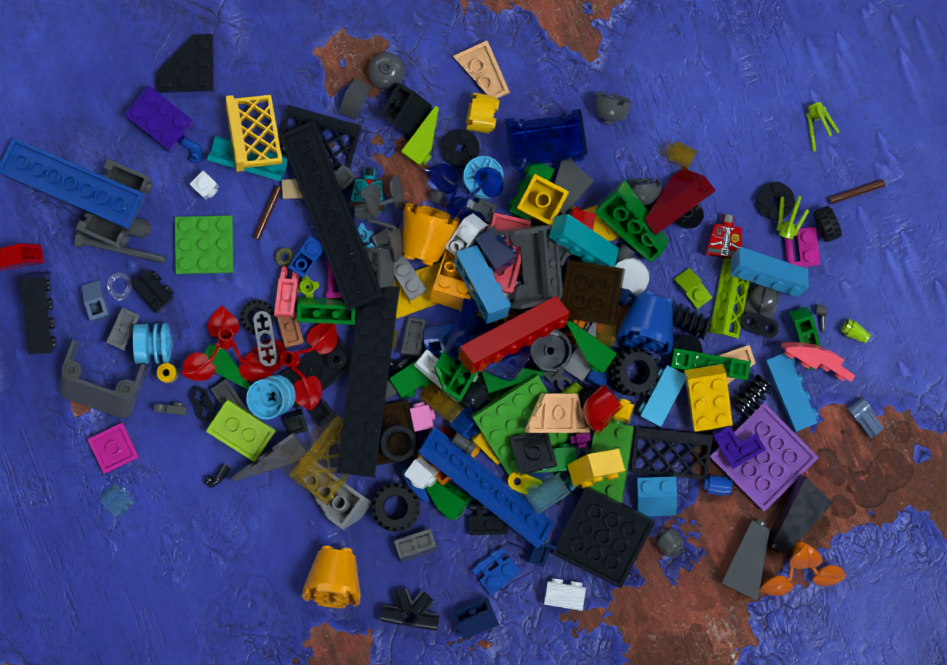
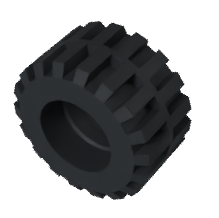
(647, 371)
(383, 495)

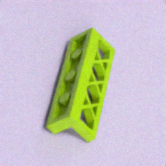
(726, 299)

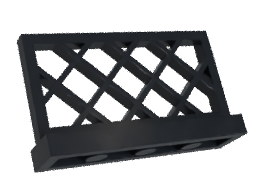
(329, 123)
(671, 435)

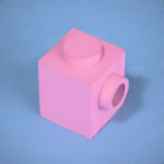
(422, 417)

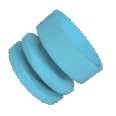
(470, 170)
(152, 343)
(261, 396)

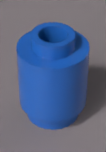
(717, 485)

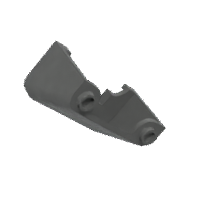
(108, 231)

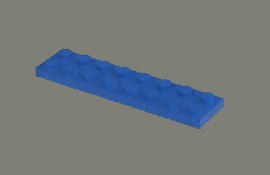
(71, 183)
(486, 487)

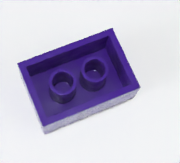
(160, 119)

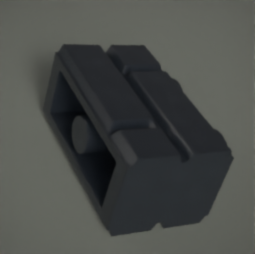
(152, 291)

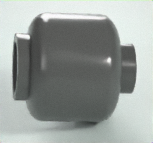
(670, 542)

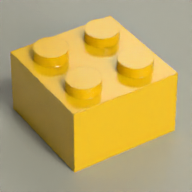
(542, 200)

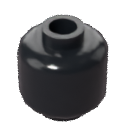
(474, 396)

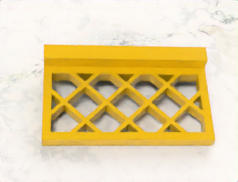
(236, 131)

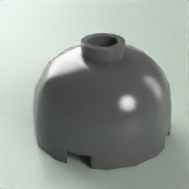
(386, 71)
(612, 107)
(646, 191)

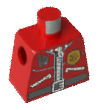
(724, 238)

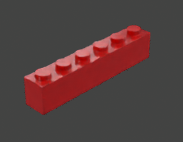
(513, 335)

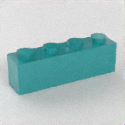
(582, 241)

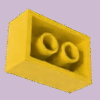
(708, 397)

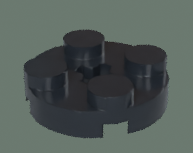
(462, 137)
(764, 200)

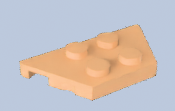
(557, 415)

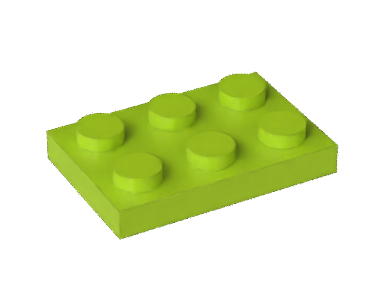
(240, 430)

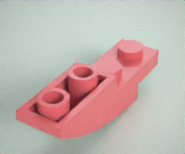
(817, 356)

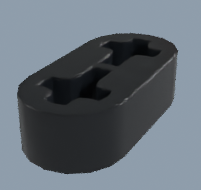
(199, 407)

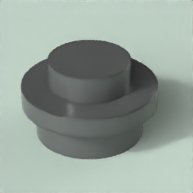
(438, 197)

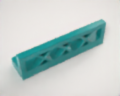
(223, 154)

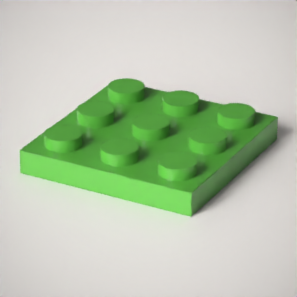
(204, 245)

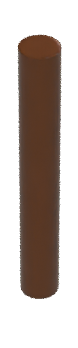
(857, 191)
(267, 212)

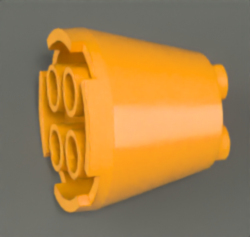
(426, 232)
(333, 579)

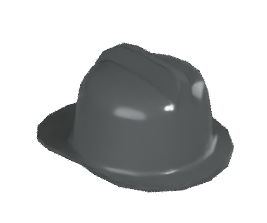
(762, 301)

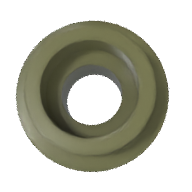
(280, 252)

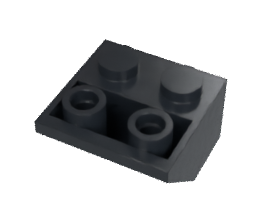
(405, 110)

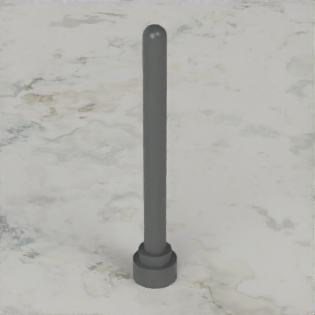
(84, 240)

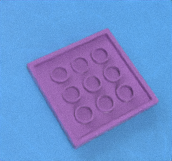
(775, 469)

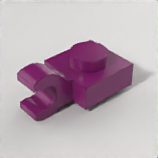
(580, 439)

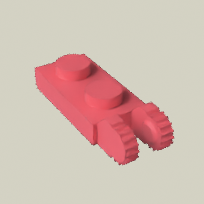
(286, 294)

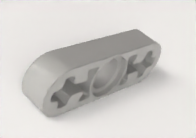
(258, 325)

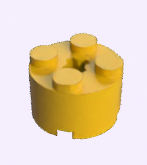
(481, 113)

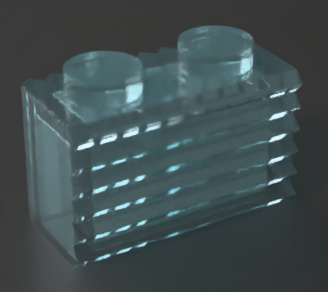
(548, 493)

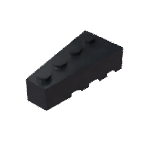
(38, 313)

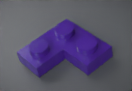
(735, 451)

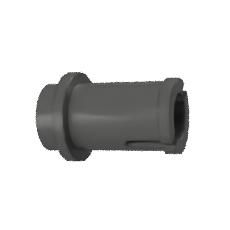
(463, 443)

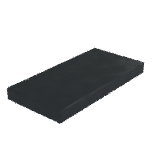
(317, 365)

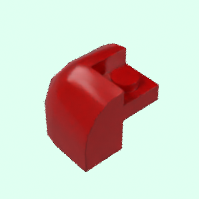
(601, 408)

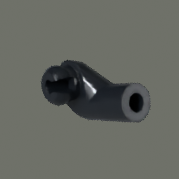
(401, 364)
(218, 478)

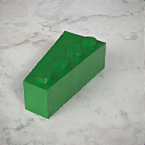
(626, 216)

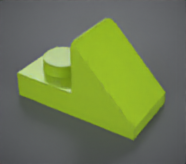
(693, 288)

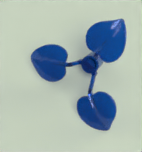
(445, 179)

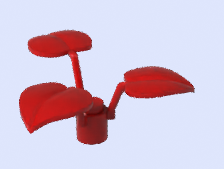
(224, 327)
(308, 390)

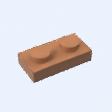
(290, 331)

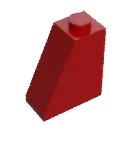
(20, 256)

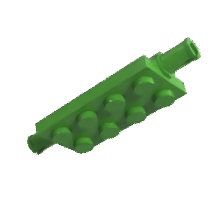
(613, 437)

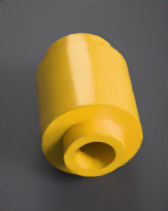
(171, 377)

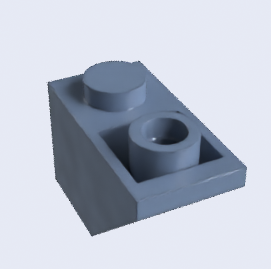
(95, 301)

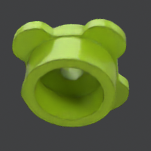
(313, 286)

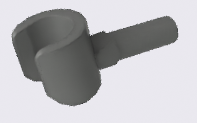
(821, 310)

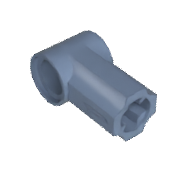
(862, 414)

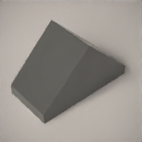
(354, 98)

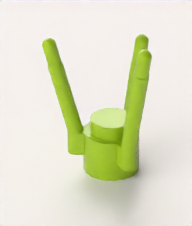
(819, 112)
(788, 229)

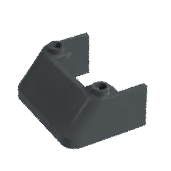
(539, 265)
(117, 402)

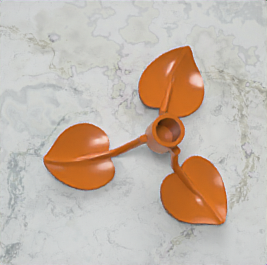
(803, 557)

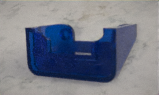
(546, 140)
(470, 326)

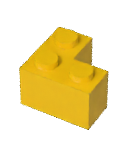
(595, 467)

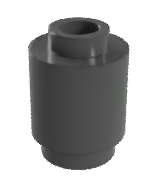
(141, 228)

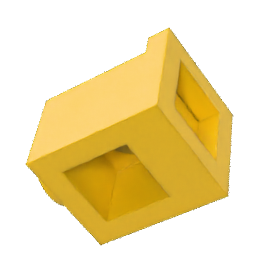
(625, 413)

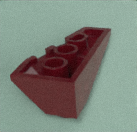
(680, 195)

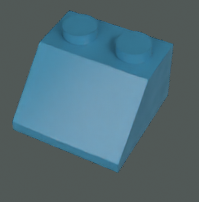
(657, 496)

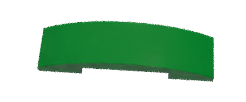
(690, 360)

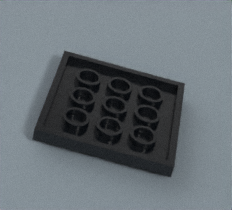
(604, 536)

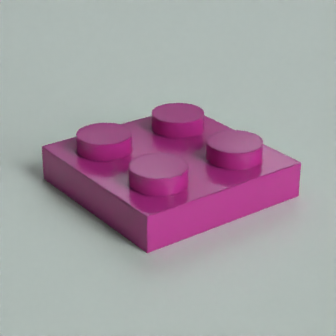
(113, 448)

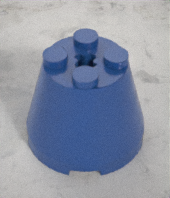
(648, 324)

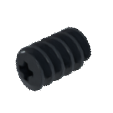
(691, 321)
(752, 396)

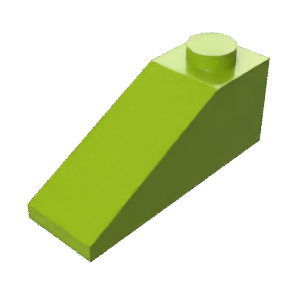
(421, 143)

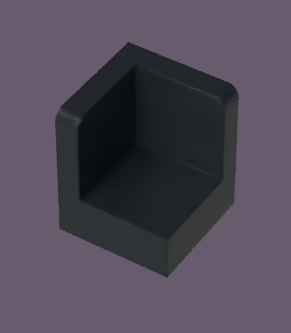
(323, 413)

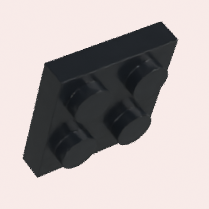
(533, 452)

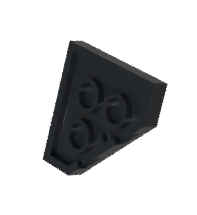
(189, 68)

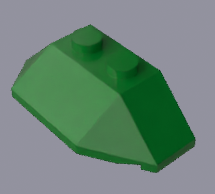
(453, 376)

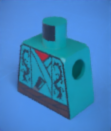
(360, 184)

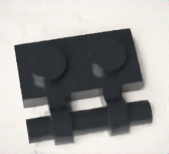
(485, 524)

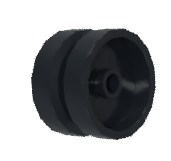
(556, 358)

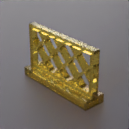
(315, 454)

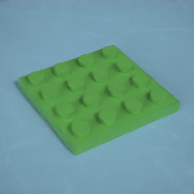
(508, 418)

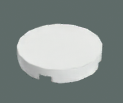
(636, 275)

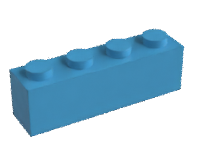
(769, 272)
(482, 284)
(791, 393)

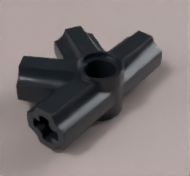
(406, 605)

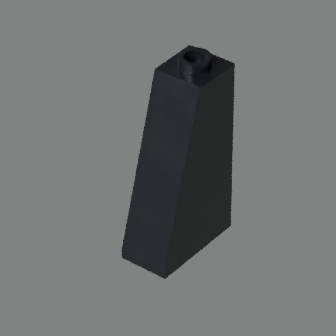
(799, 513)

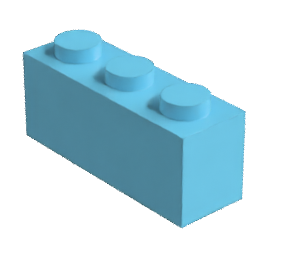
(662, 396)

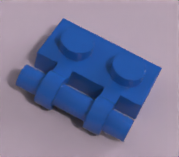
(498, 576)

